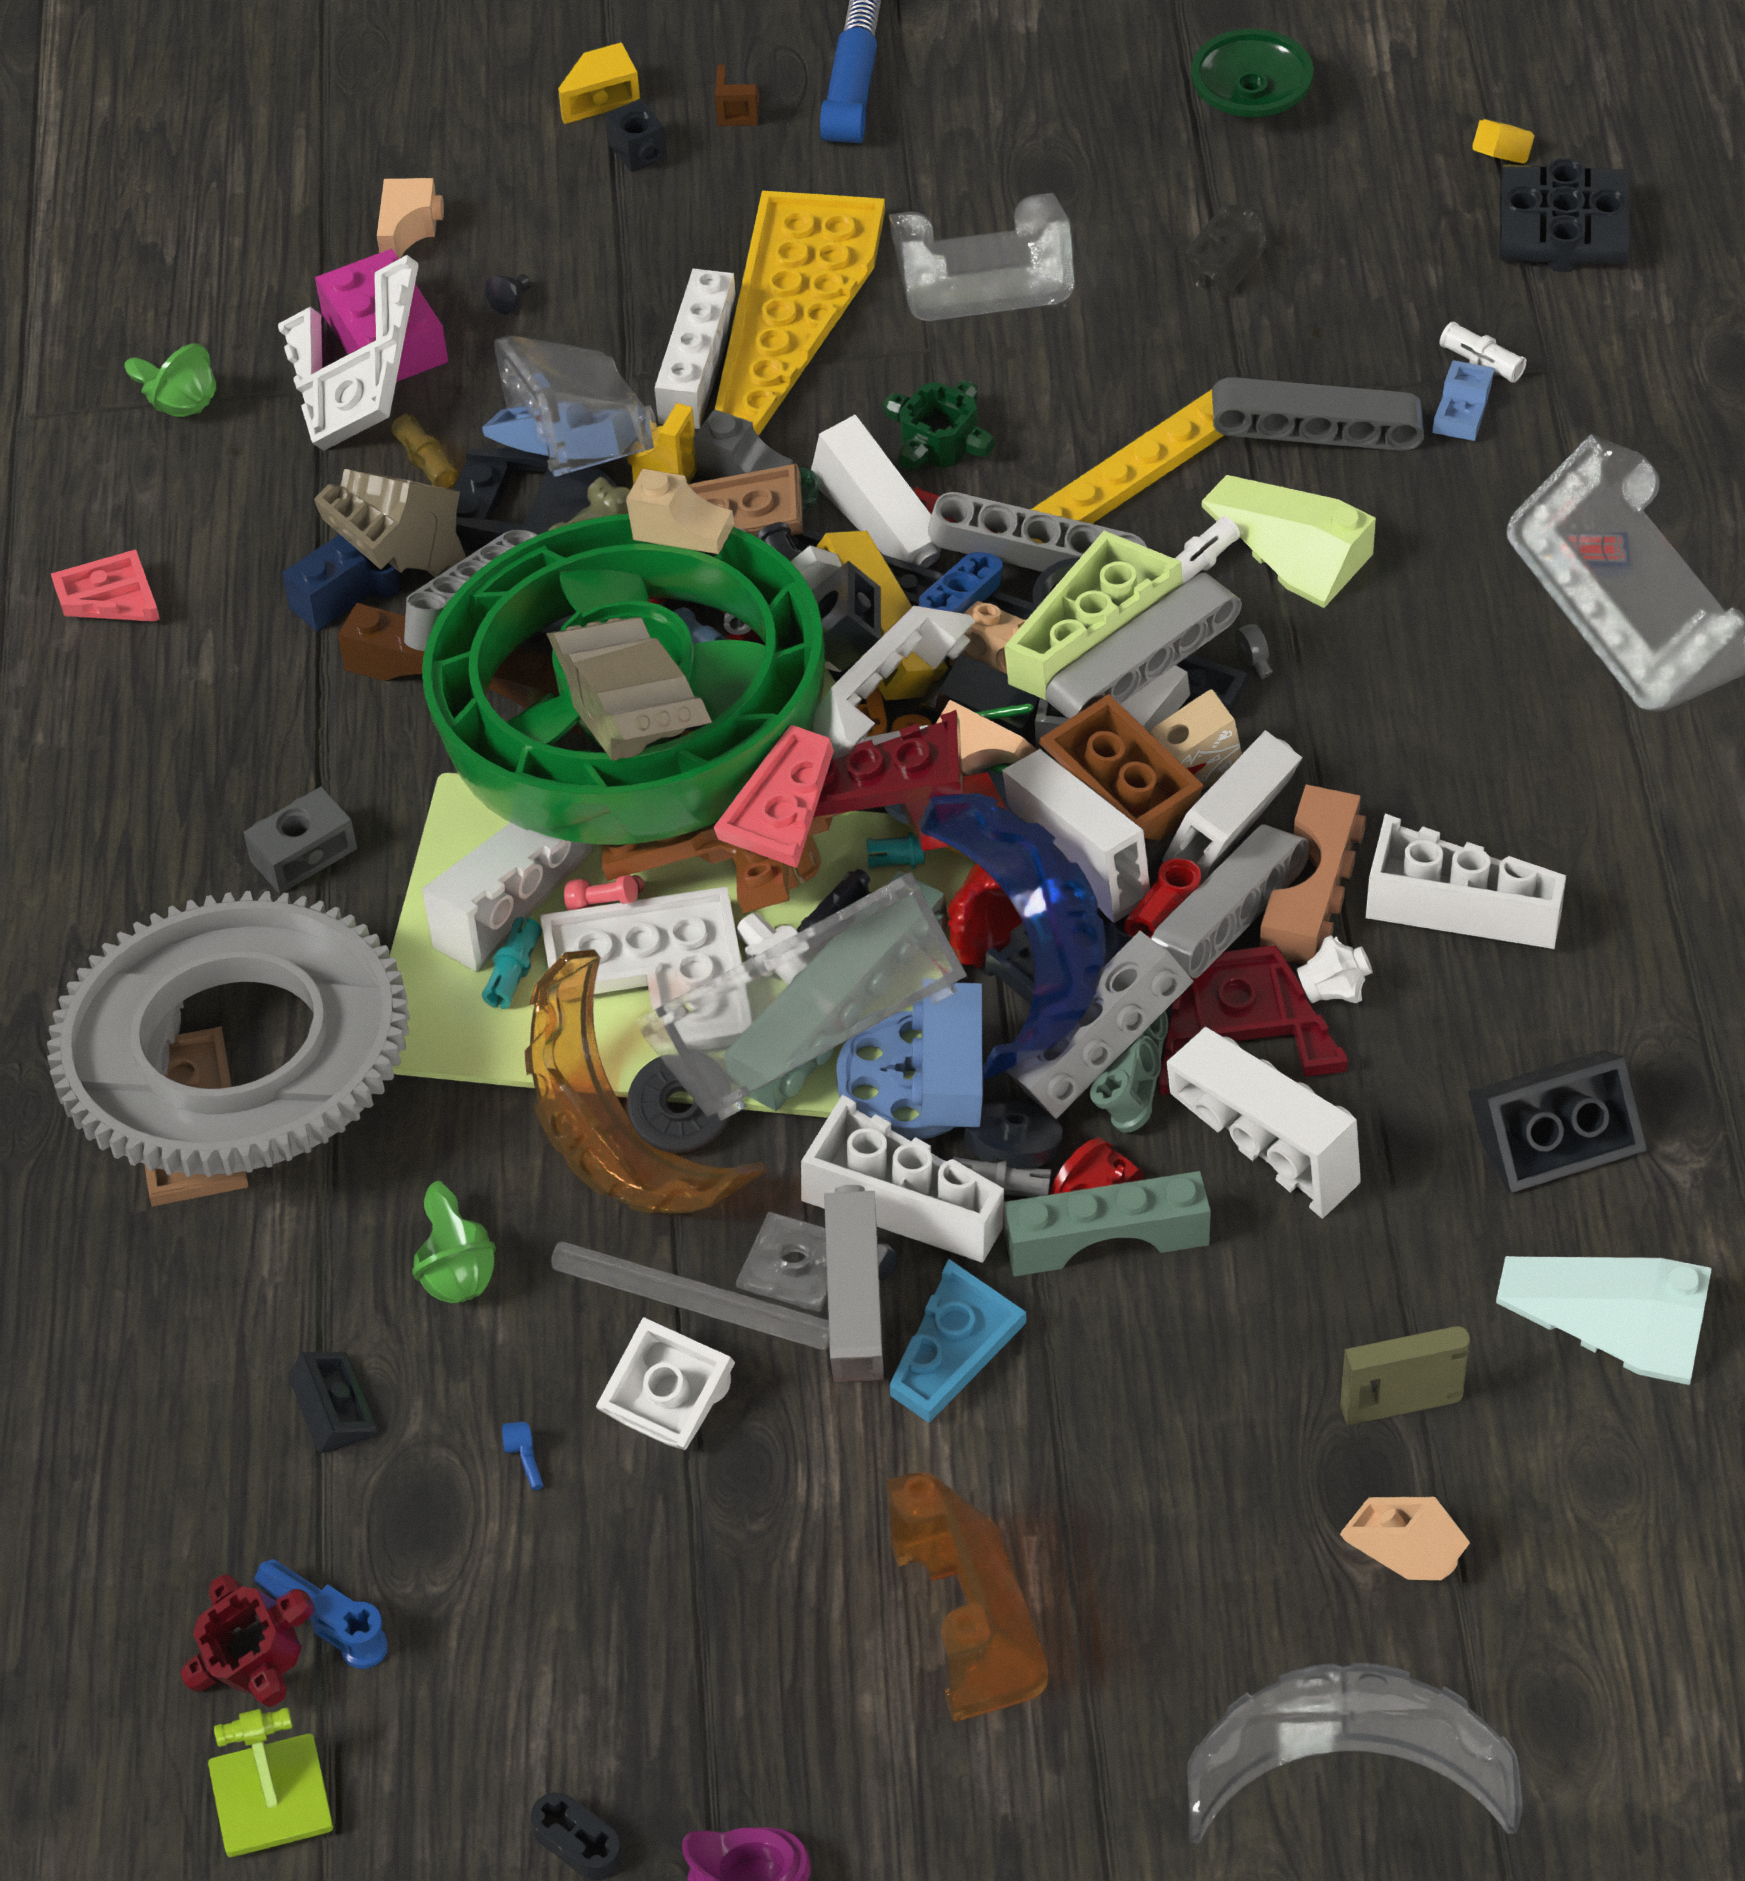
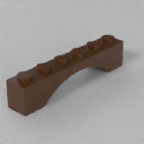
(375, 647)

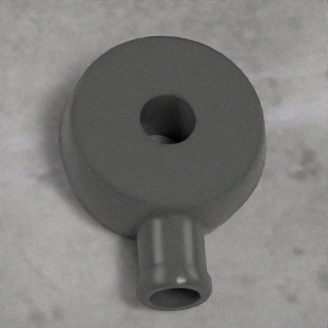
(1253, 649)

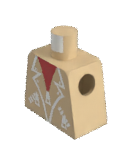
(1201, 738)

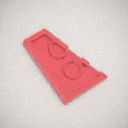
(780, 798)

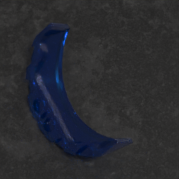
(1054, 907)

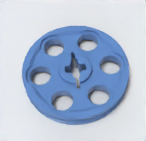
(885, 1075)

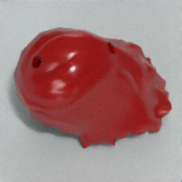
(980, 918)

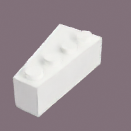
(500, 880)
(1461, 888)
(1269, 1117)
(912, 1187)

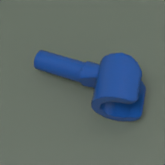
(518, 1438)

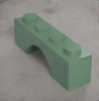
(1054, 1227)

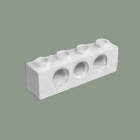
(696, 344)

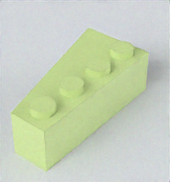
(1090, 603)

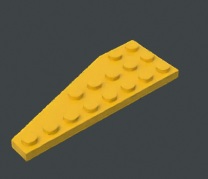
(797, 282)

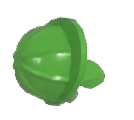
(181, 384)
(457, 1255)

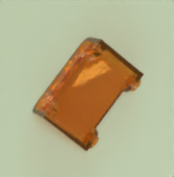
(992, 1639)

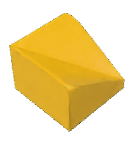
(1503, 141)

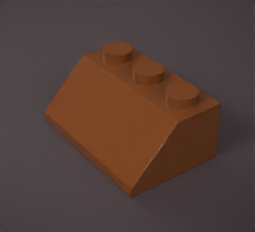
(1125, 766)

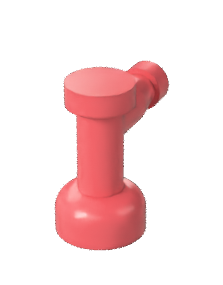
(581, 894)

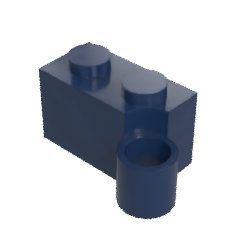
(334, 581)

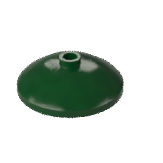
(1252, 73)

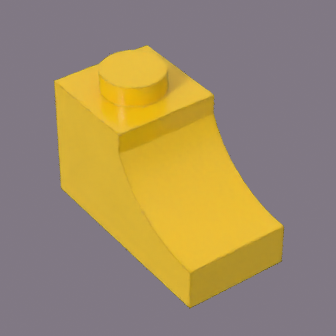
(672, 446)

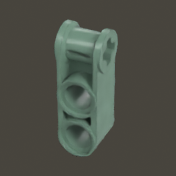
(1130, 1081)

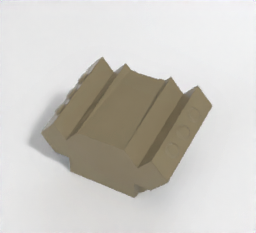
(394, 520)
(625, 685)

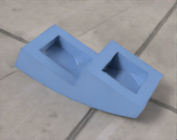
(1463, 400)

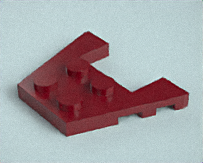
(1248, 998)

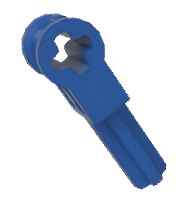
(337, 1619)

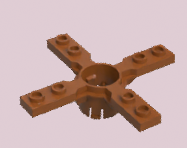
(759, 878)

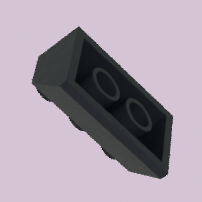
(1558, 1119)

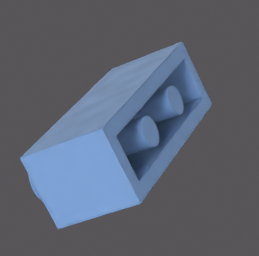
(949, 1058)

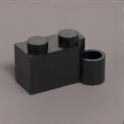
(978, 689)

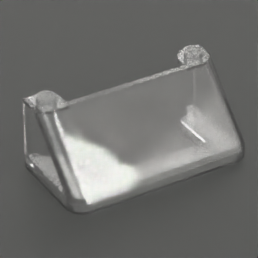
(1625, 580)
(804, 997)

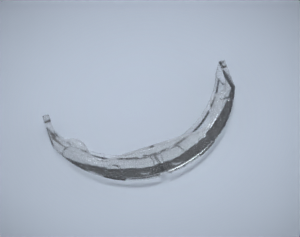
(1352, 1710)

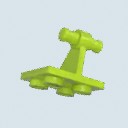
(269, 1790)

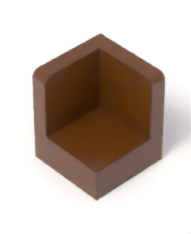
(735, 102)

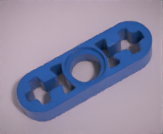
(974, 575)

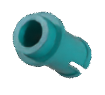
(899, 852)

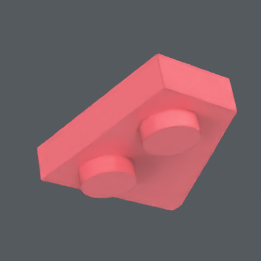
(106, 589)

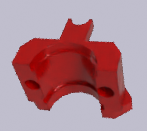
(1095, 1166)

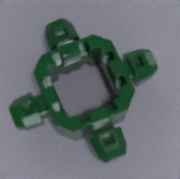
(934, 402)

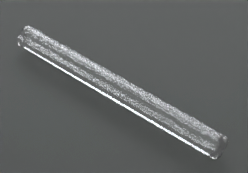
(691, 1295)

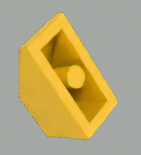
(598, 84)

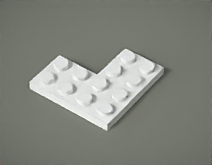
(653, 943)

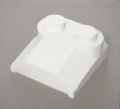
(666, 1384)

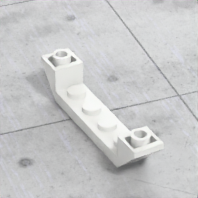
(922, 630)

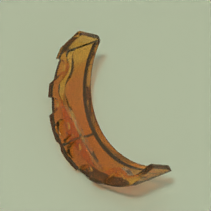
(586, 1116)

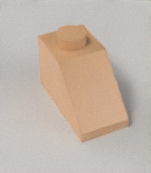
(1407, 1536)

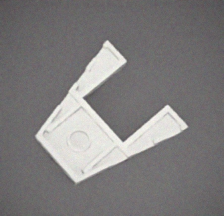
(361, 385)

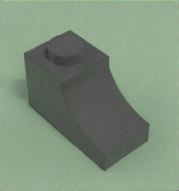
(731, 447)

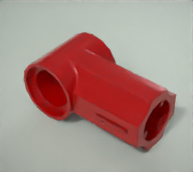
(1175, 883)

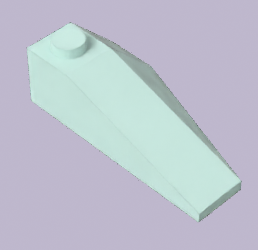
(1625, 1306)

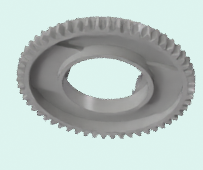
(126, 1011)

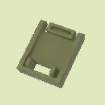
(1410, 1374)

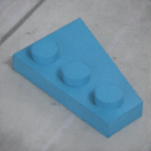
(957, 1338)

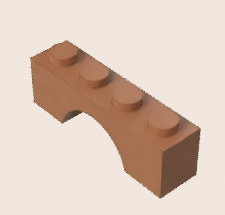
(1300, 915)

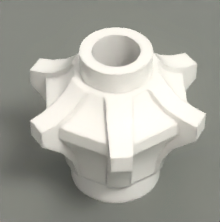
(1335, 972)

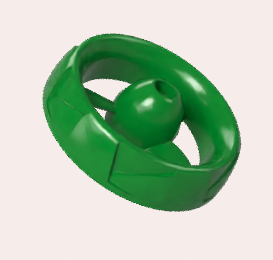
(605, 575)

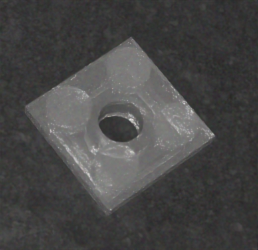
(771, 1276)

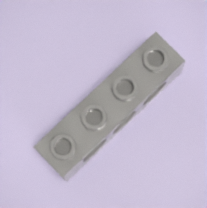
(1128, 999)

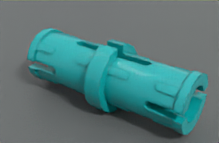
(511, 963)

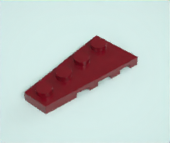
(896, 771)

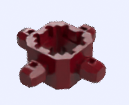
(237, 1607)

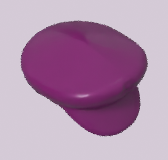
(746, 1855)

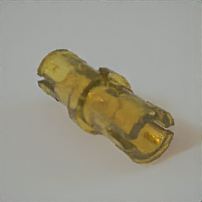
(424, 451)

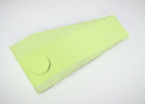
(1302, 536)

